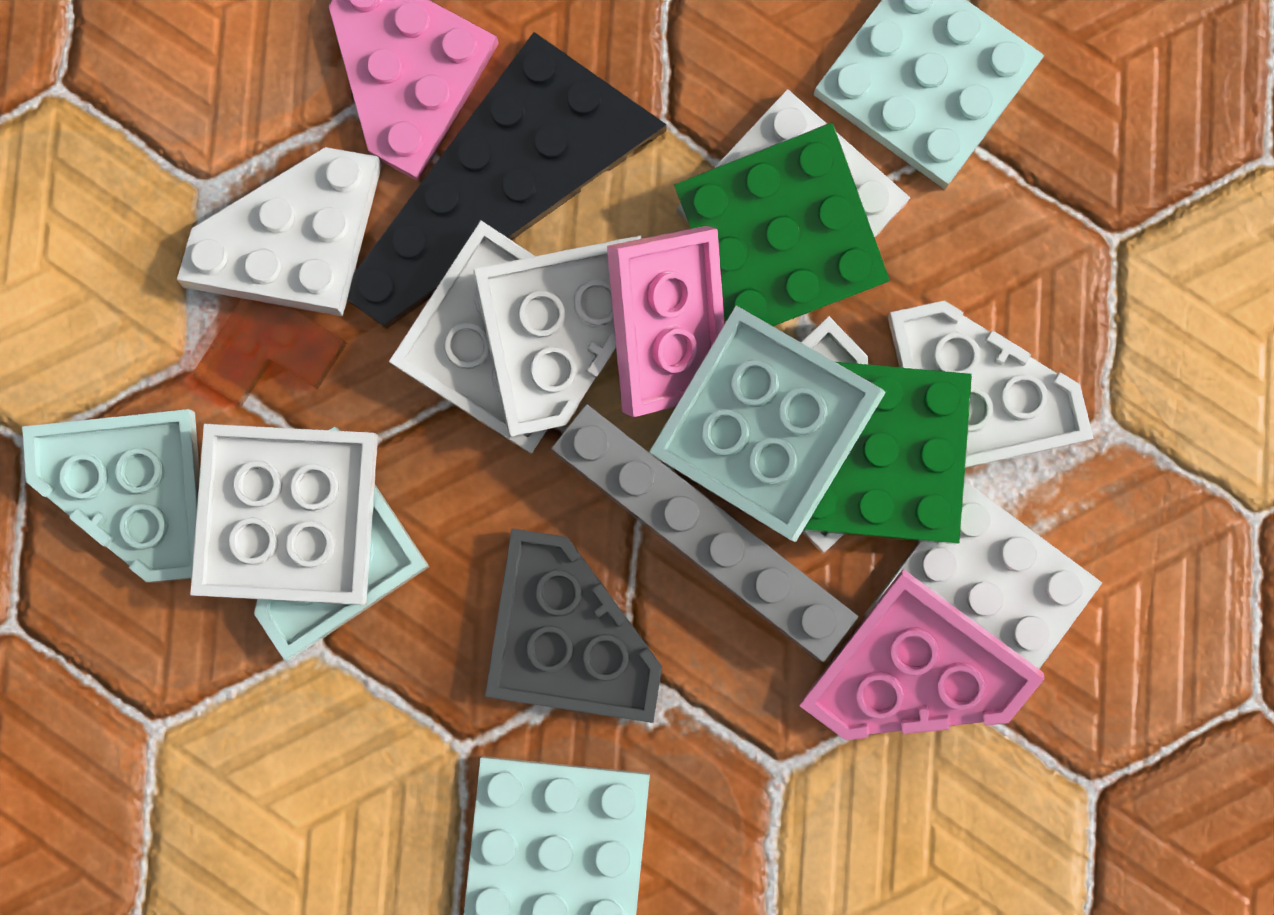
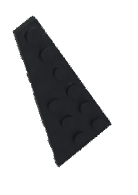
(513, 162)

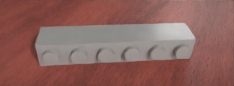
(704, 534)

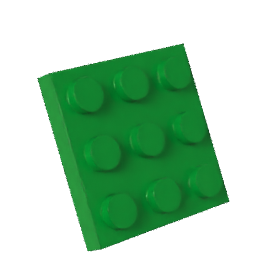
(787, 227)
(907, 462)

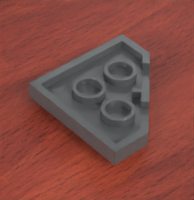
(566, 637)

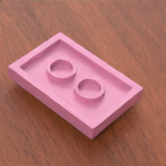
(664, 314)

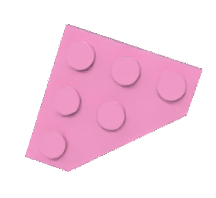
(408, 74)
(919, 670)

